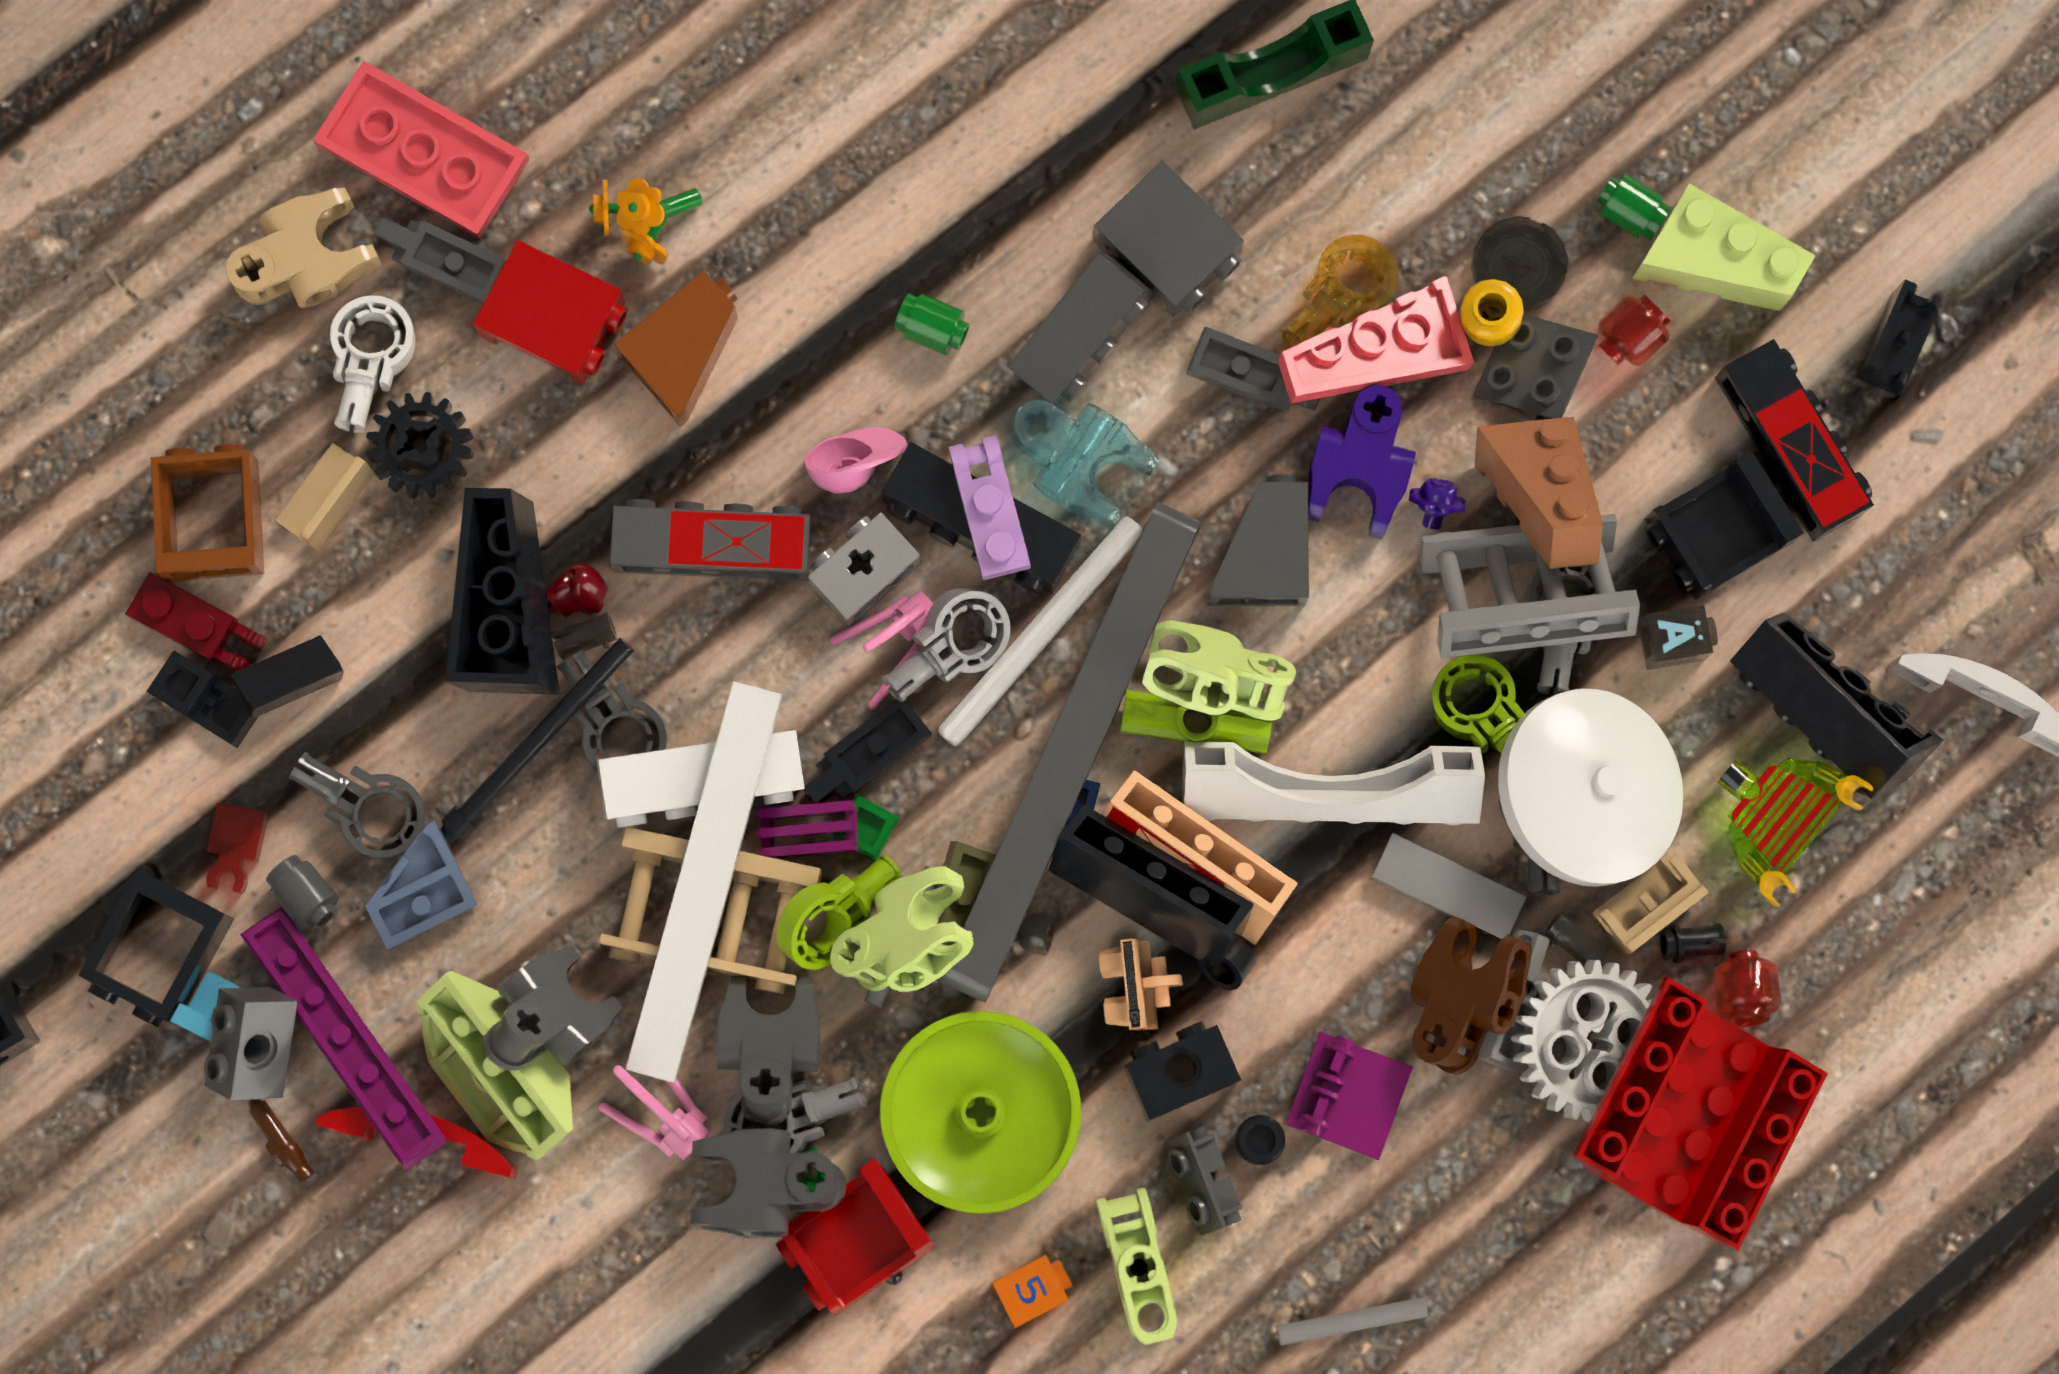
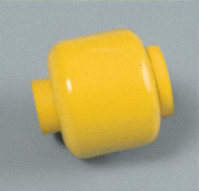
(1489, 296)

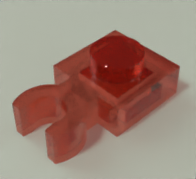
(236, 837)

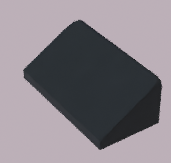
(287, 676)

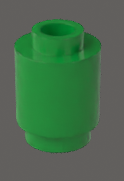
(1633, 206)
(932, 323)

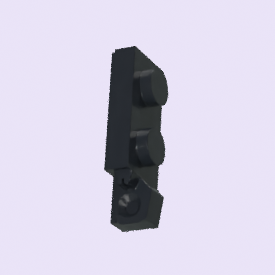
(868, 752)

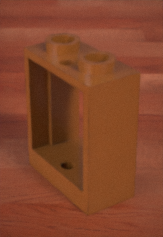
(208, 562)

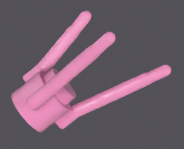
(907, 618)
(678, 1128)

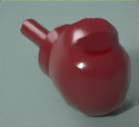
(577, 589)

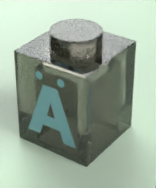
(1677, 637)

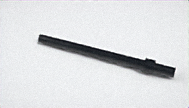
(460, 820)

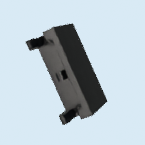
(1899, 339)

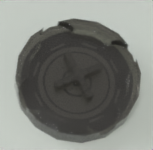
(1524, 256)

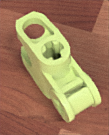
(1218, 673)
(903, 940)
(1131, 1242)

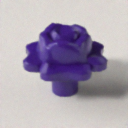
(1436, 500)

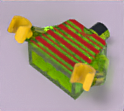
(1782, 814)

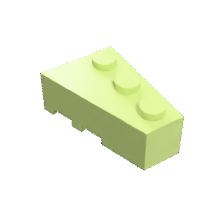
(1724, 254)

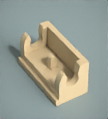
(1648, 904)

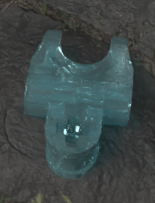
(1075, 452)

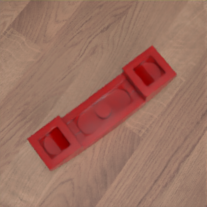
(477, 1154)

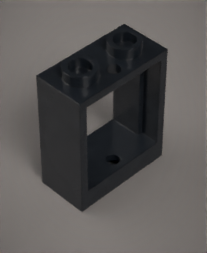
(192, 971)

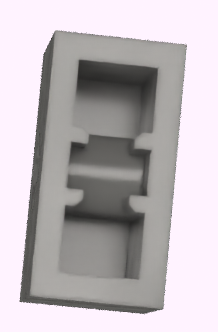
(856, 594)

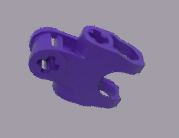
(1363, 459)

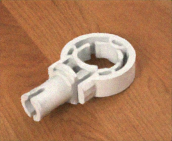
(380, 366)

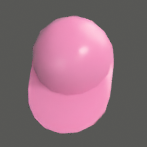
(850, 459)

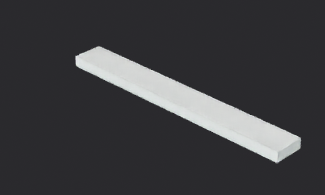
(704, 882)

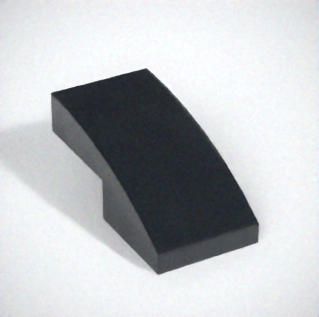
(202, 698)

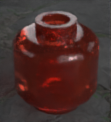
(1633, 330)
(1747, 988)

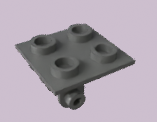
(1537, 368)

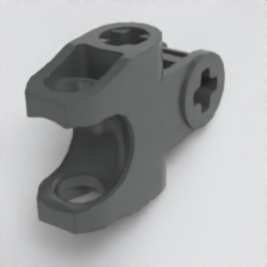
(546, 1015)
(768, 1049)
(767, 1183)

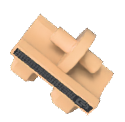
(1145, 984)

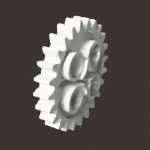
(1556, 1016)

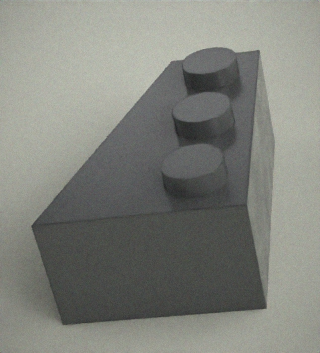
(1082, 329)

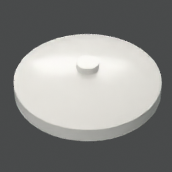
(1590, 787)

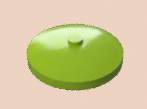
(980, 1112)

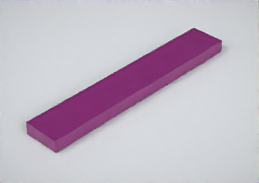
(344, 1039)

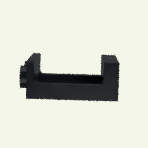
(1722, 527)

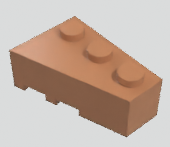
(1547, 486)

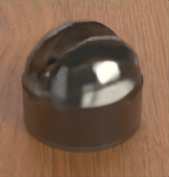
(1036, 934)

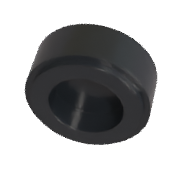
(1259, 1140)

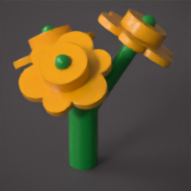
(642, 216)

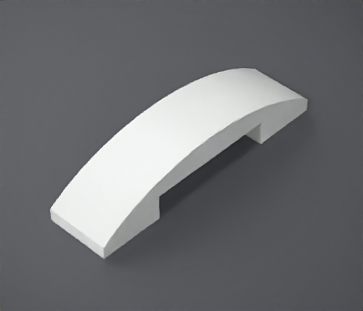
(1931, 671)

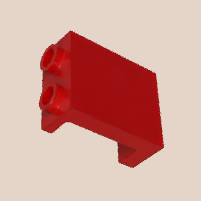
(551, 312)
(855, 1242)

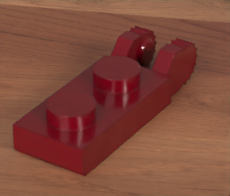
(190, 621)

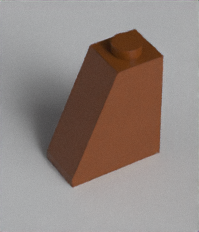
(681, 343)

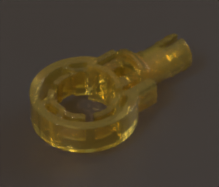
(1334, 297)

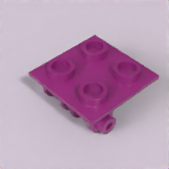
(1349, 1095)

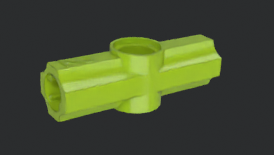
(1163, 719)

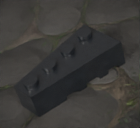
(500, 600)
(1832, 705)

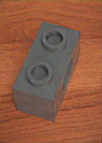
(267, 1023)

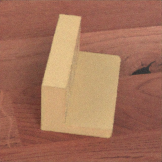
(325, 496)

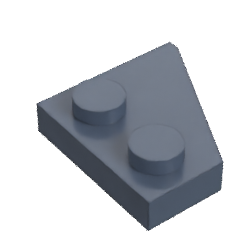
(420, 890)

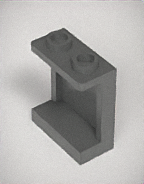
(1170, 239)

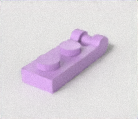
(990, 509)

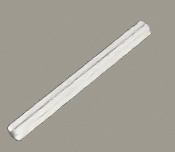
(1040, 631)

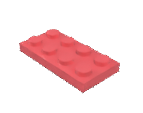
(421, 149)

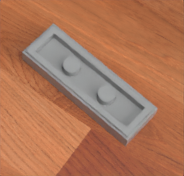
(1448, 887)

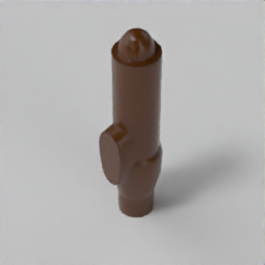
(279, 1143)

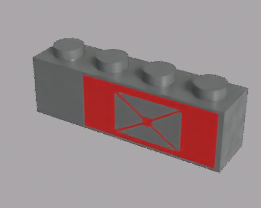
(711, 542)

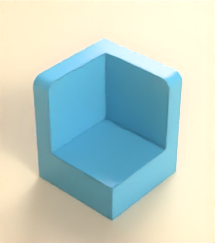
(199, 1012)

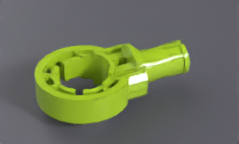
(1466, 726)
(846, 904)

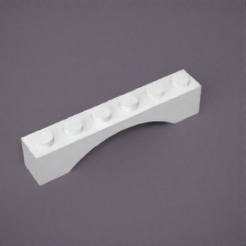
(1430, 787)

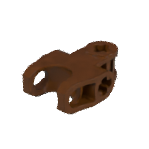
(1465, 1001)

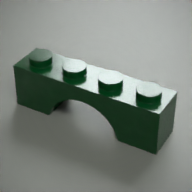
(1310, 52)

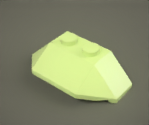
(513, 1109)

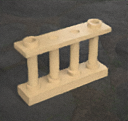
(648, 852)

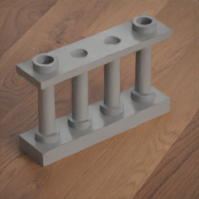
(1522, 624)

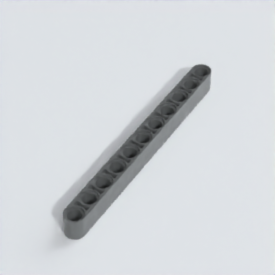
(1072, 749)

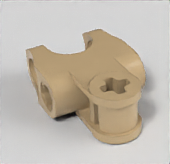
(294, 256)

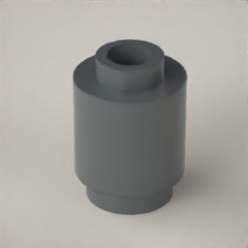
(302, 893)

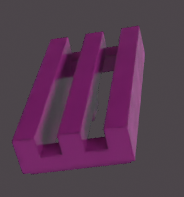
(768, 832)

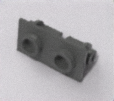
(1208, 1202)

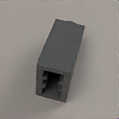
(1269, 550)

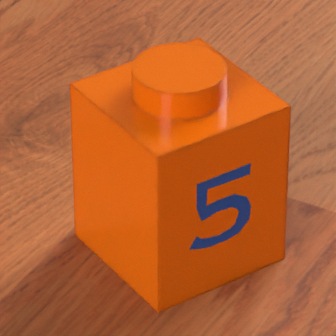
(1033, 1289)

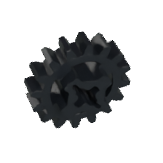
(404, 455)

